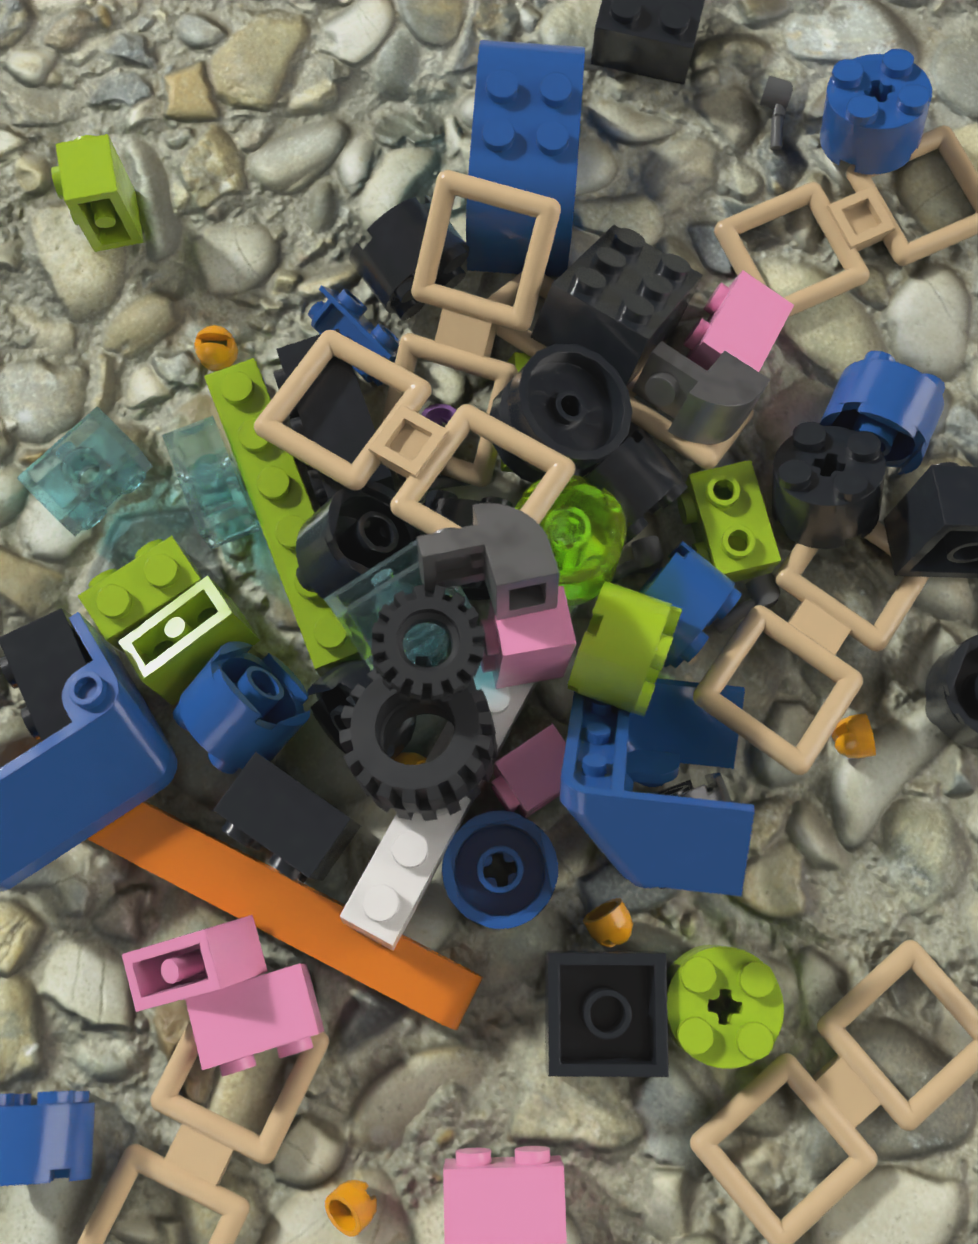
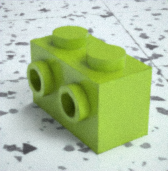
(97, 192)
(730, 521)
(140, 589)
(184, 637)

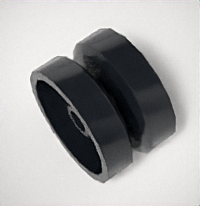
(567, 403)

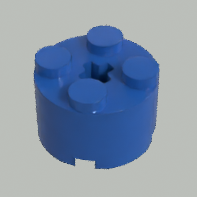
(875, 111)
(892, 404)
(699, 591)
(242, 707)
(519, 843)
(46, 1137)

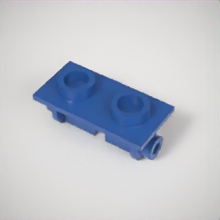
(346, 312)

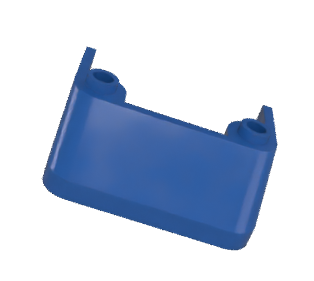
(85, 771)
(648, 835)

